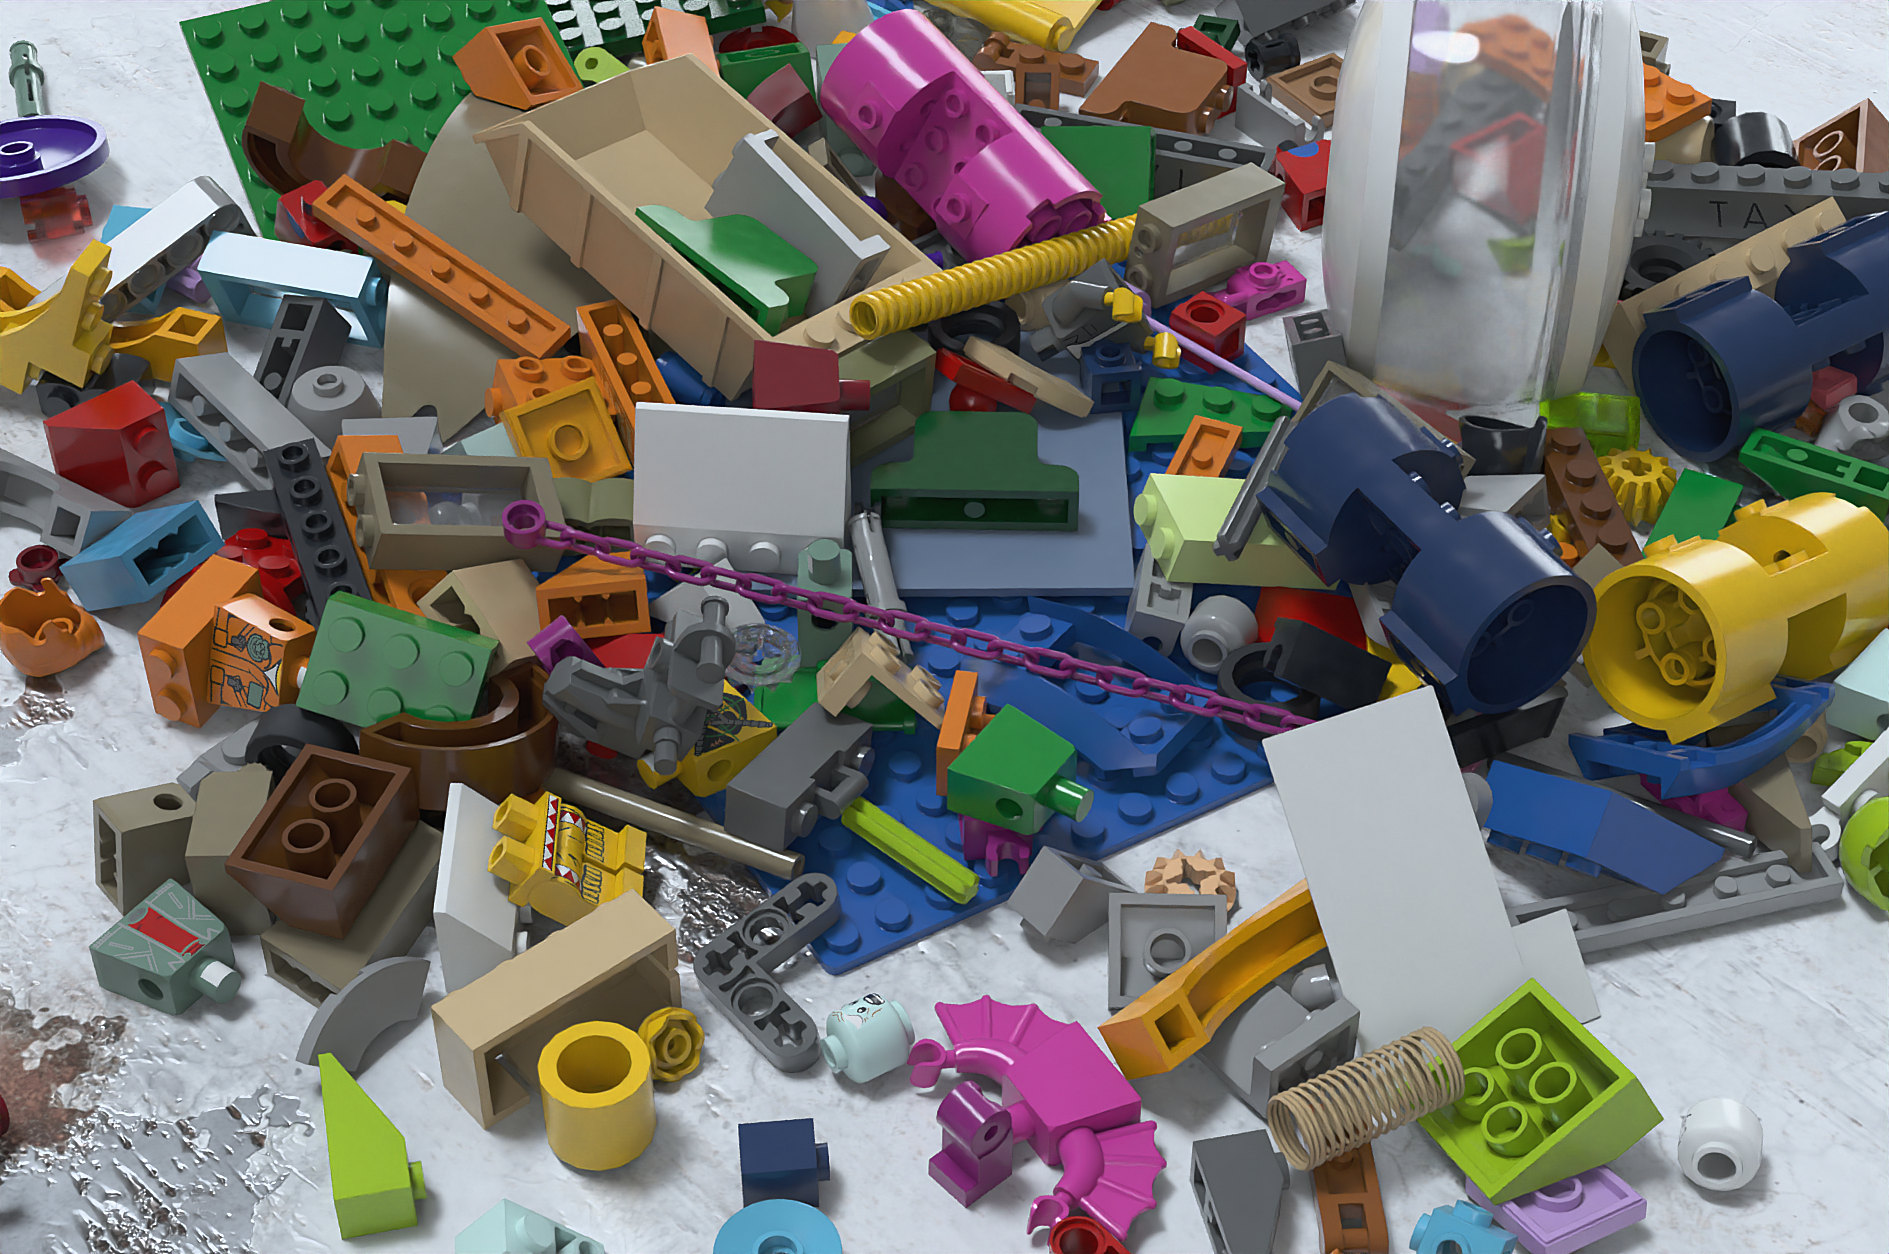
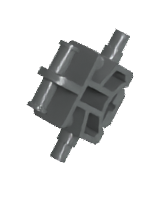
(654, 705)

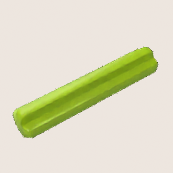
(911, 850)

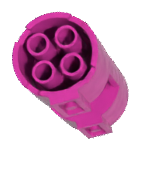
(953, 140)

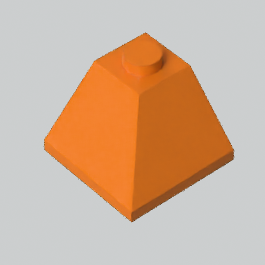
(517, 65)

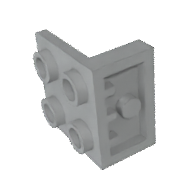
(1279, 1044)

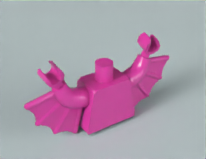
(1060, 1101)

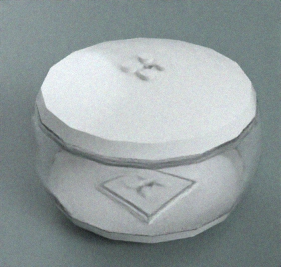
(1484, 196)

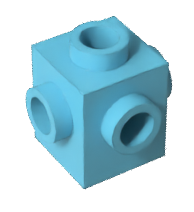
(1462, 1224)

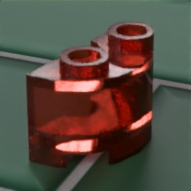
(55, 214)

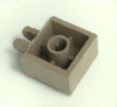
(221, 817)

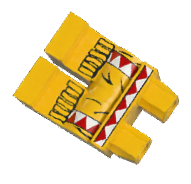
(562, 858)

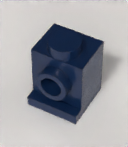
(1110, 363)

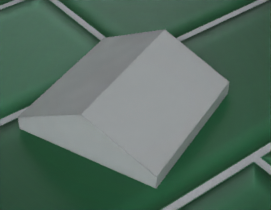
(1155, 937)

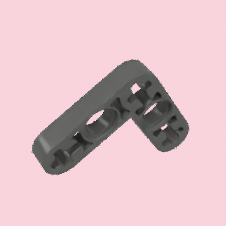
(751, 976)

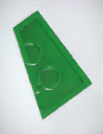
(1171, 406)

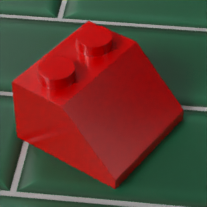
(115, 446)

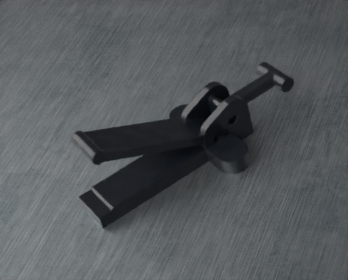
(1499, 732)

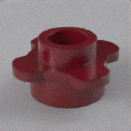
(35, 564)

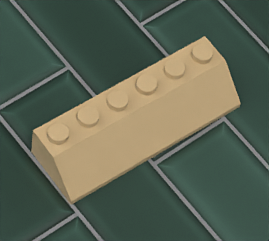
(1758, 257)

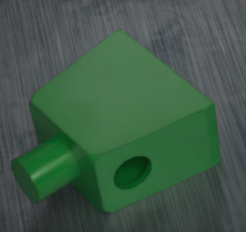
(1017, 775)

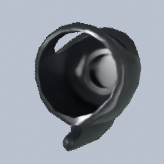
(1503, 446)

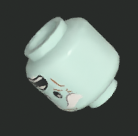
(867, 1038)

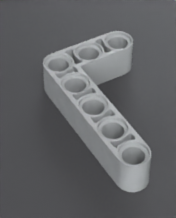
(163, 244)

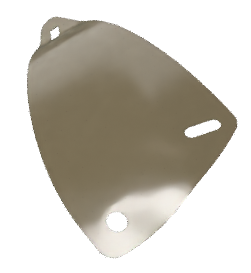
(460, 198)

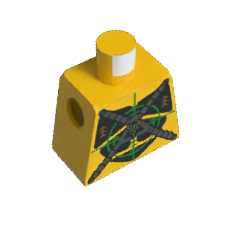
(727, 745)

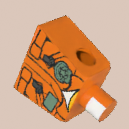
(257, 654)

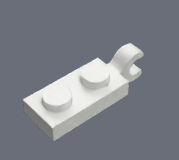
(1857, 786)

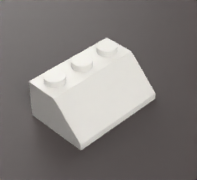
(471, 906)

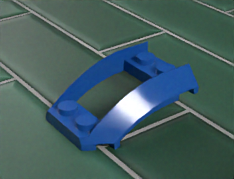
(1142, 744)
(1697, 770)

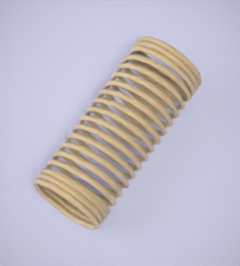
(1341, 1115)

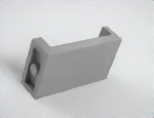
(768, 191)

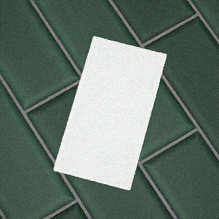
(1397, 869)

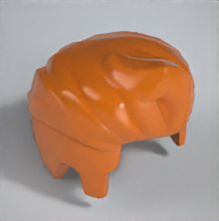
(46, 630)

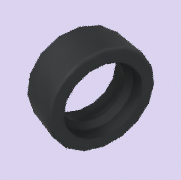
(989, 319)
(1245, 667)
(294, 728)

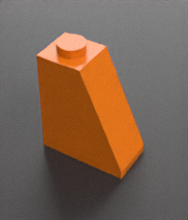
(596, 598)

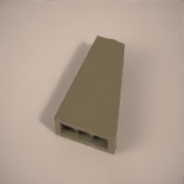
(384, 929)

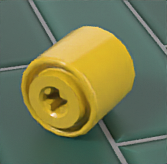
(597, 1095)

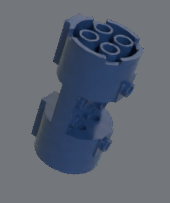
(1744, 361)
(1477, 598)

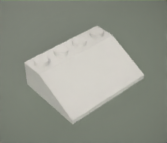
(740, 484)

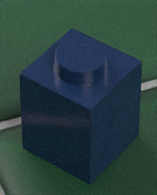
(782, 1161)

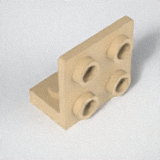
(847, 673)

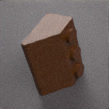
(326, 838)

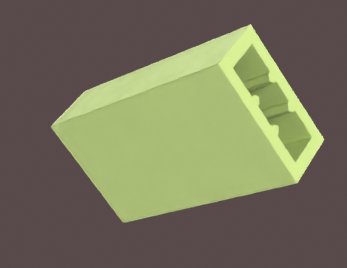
(1182, 523)

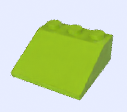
(1536, 1099)

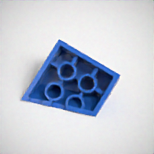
(1591, 830)

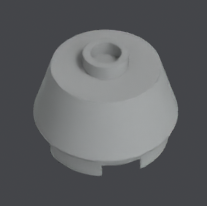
(328, 396)

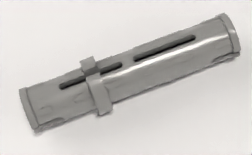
(877, 575)

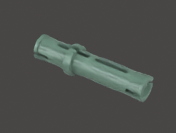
(23, 72)

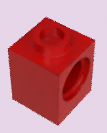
(1212, 326)

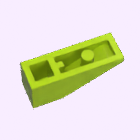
(367, 1159)

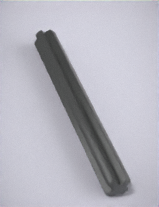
(1246, 509)

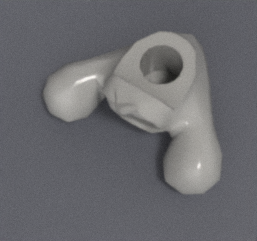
(1856, 429)

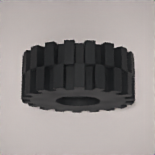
(1657, 259)

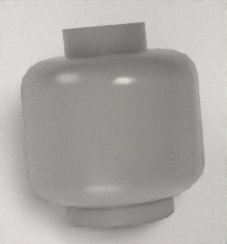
(1216, 630)

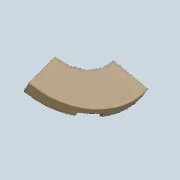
(1028, 377)

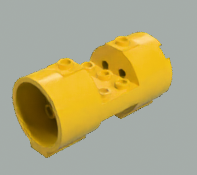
(1714, 621)

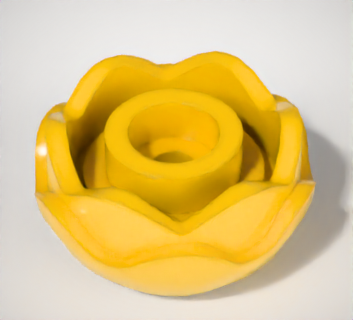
(672, 1042)

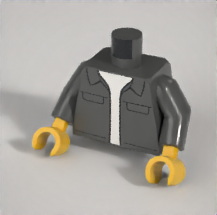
(1098, 308)

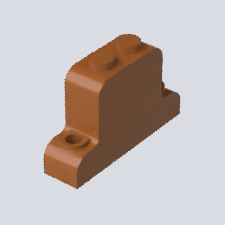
(1162, 86)

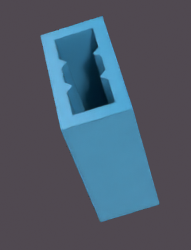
(142, 556)

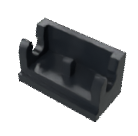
(1325, 664)

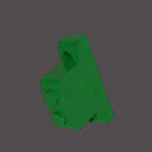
(742, 260)

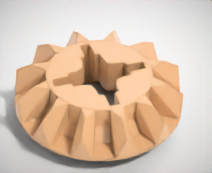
(1209, 874)

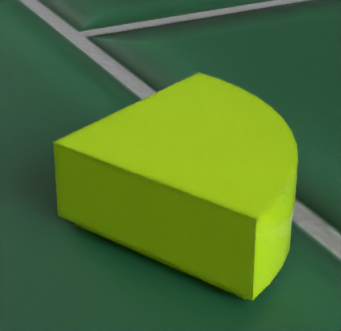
(1832, 765)

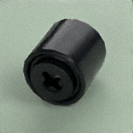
(1754, 140)

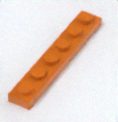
(441, 270)

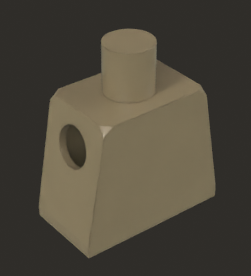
(141, 842)

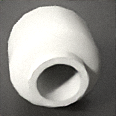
(1720, 1144)

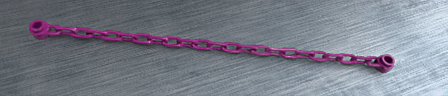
(531, 515)

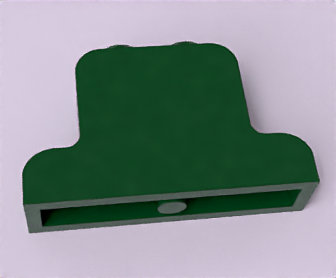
(976, 476)

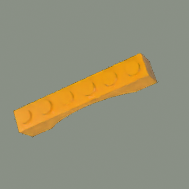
(157, 340)
(1194, 1000)

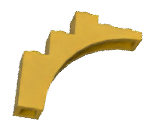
(63, 331)

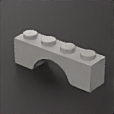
(64, 510)

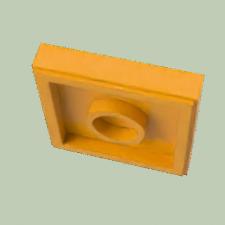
(570, 431)

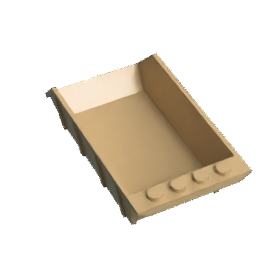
(663, 141)

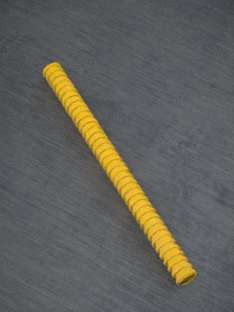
(989, 279)

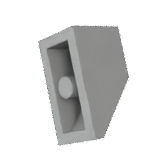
(1065, 896)

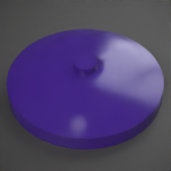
(48, 152)

